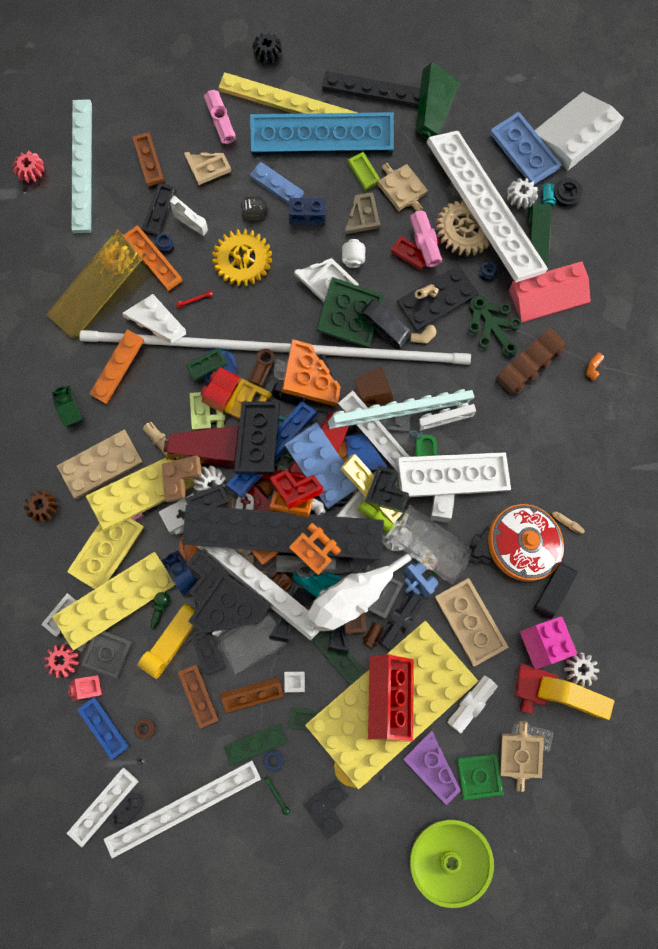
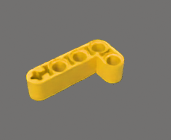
(168, 644)
(576, 697)

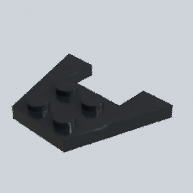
(282, 629)

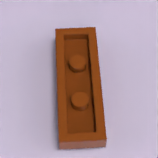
(148, 159)
(252, 695)
(198, 696)

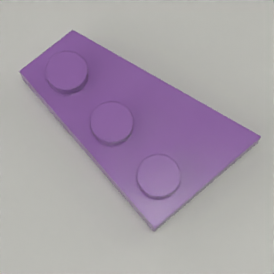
(431, 766)

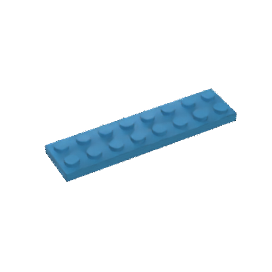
(322, 132)

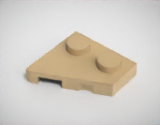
(207, 166)

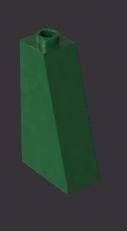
(435, 99)

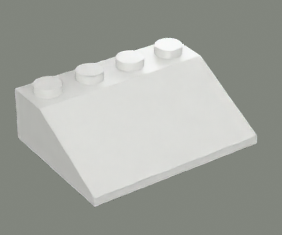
(579, 128)

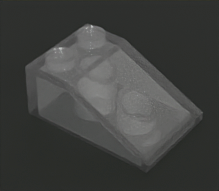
(249, 644)

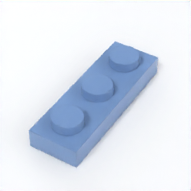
(275, 183)

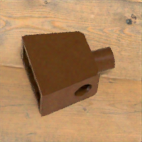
(373, 388)

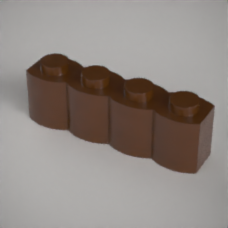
(534, 358)

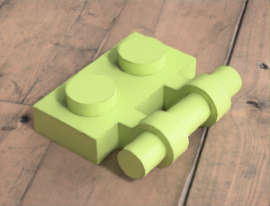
(200, 414)

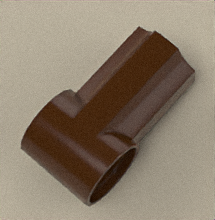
(261, 369)

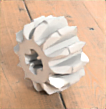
(522, 193)
(208, 475)
(585, 677)

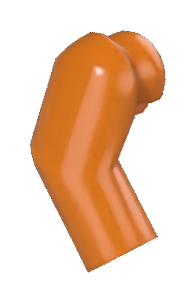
(593, 363)

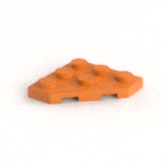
(309, 376)

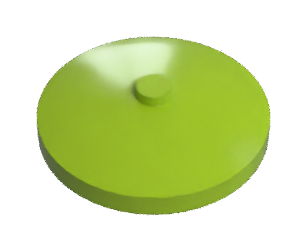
(451, 863)

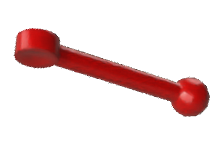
(180, 304)

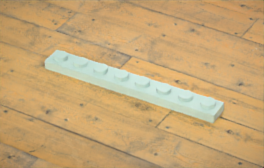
(81, 165)
(393, 409)

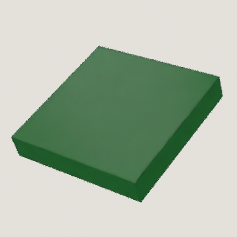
(479, 776)

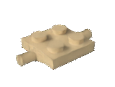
(402, 187)
(521, 756)

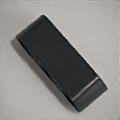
(385, 324)
(555, 591)

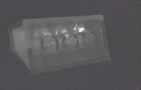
(431, 544)

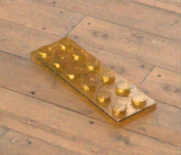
(95, 284)

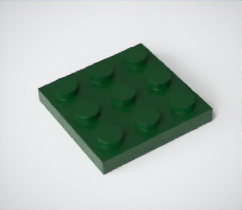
(342, 311)

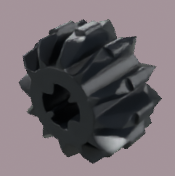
(267, 47)

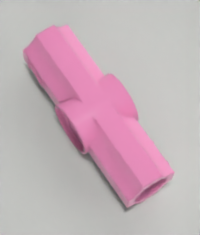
(217, 109)
(425, 238)

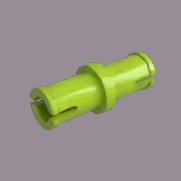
(372, 513)

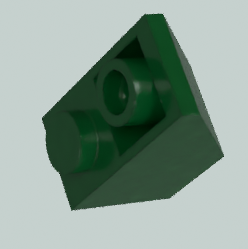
(66, 405)

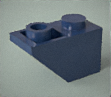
(179, 572)

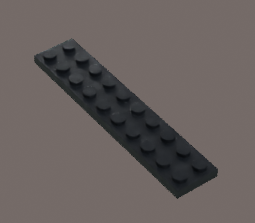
(278, 530)

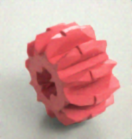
(28, 166)
(59, 669)

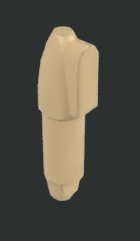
(569, 523)

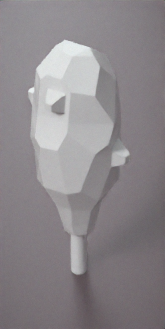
(351, 596)

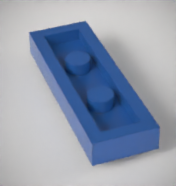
(103, 728)

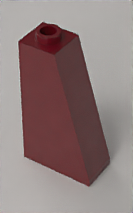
(213, 446)

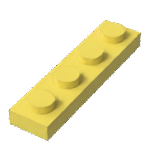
(362, 479)

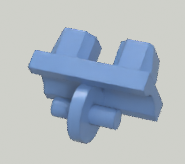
(417, 583)

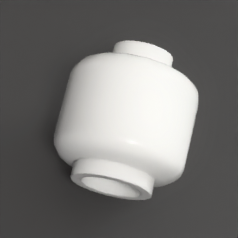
(353, 253)

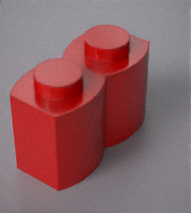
(220, 389)

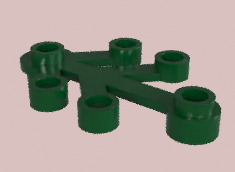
(493, 323)

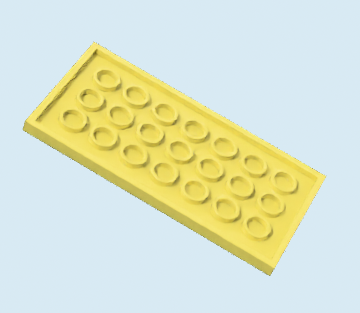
(343, 724)

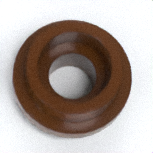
(137, 729)

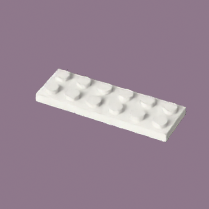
(453, 474)

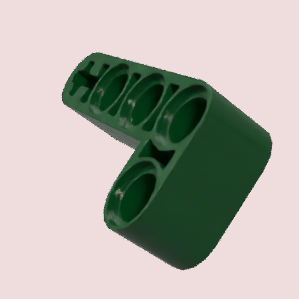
(539, 231)

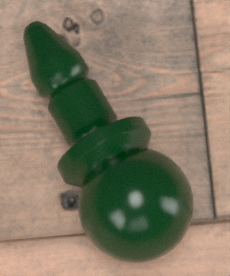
(161, 601)

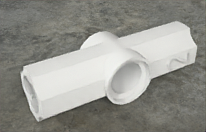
(472, 704)

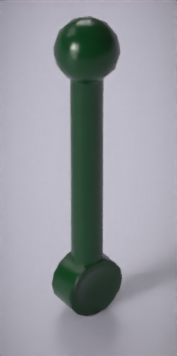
(285, 810)

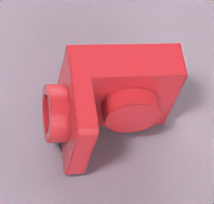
(84, 688)

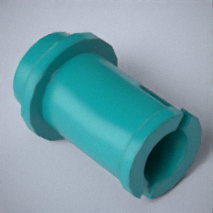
(548, 194)

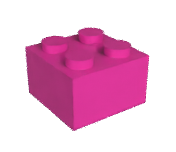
(548, 642)

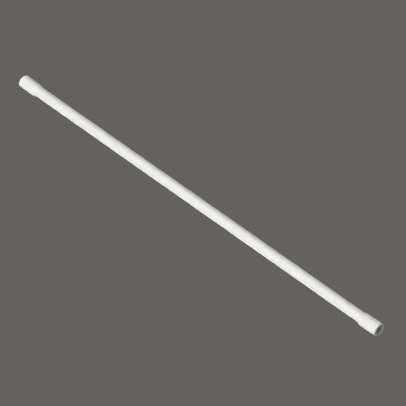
(455, 358)

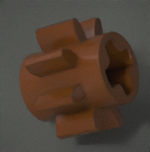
(282, 579)

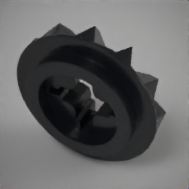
(568, 184)

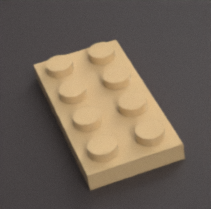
(99, 464)
(471, 622)

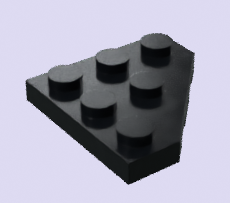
(228, 607)

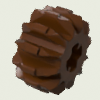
(39, 498)

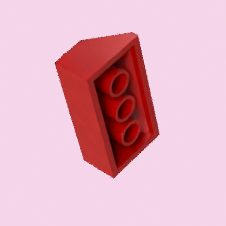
(391, 698)

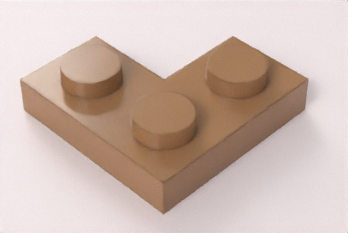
(174, 475)

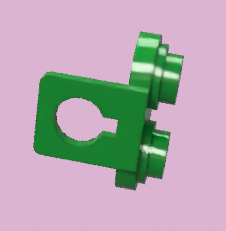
(426, 446)

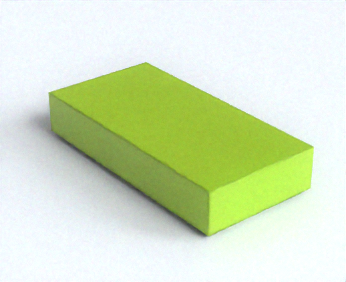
(363, 171)

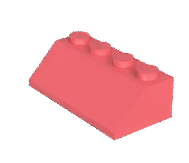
(551, 292)

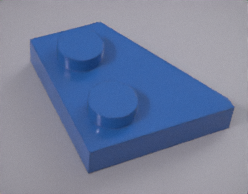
(364, 451)

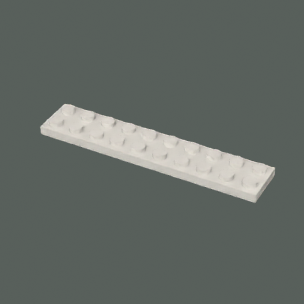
(487, 206)

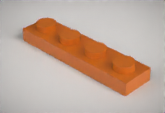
(154, 259)
(117, 366)

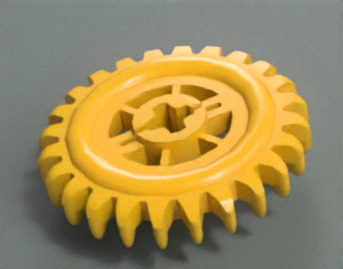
(234, 243)

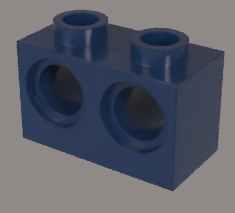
(307, 211)

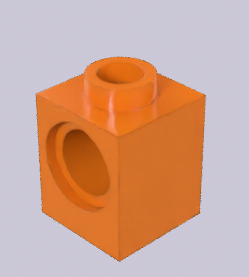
(264, 557)

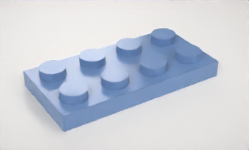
(525, 148)
(319, 458)

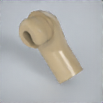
(426, 336)

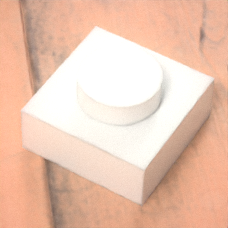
(294, 682)

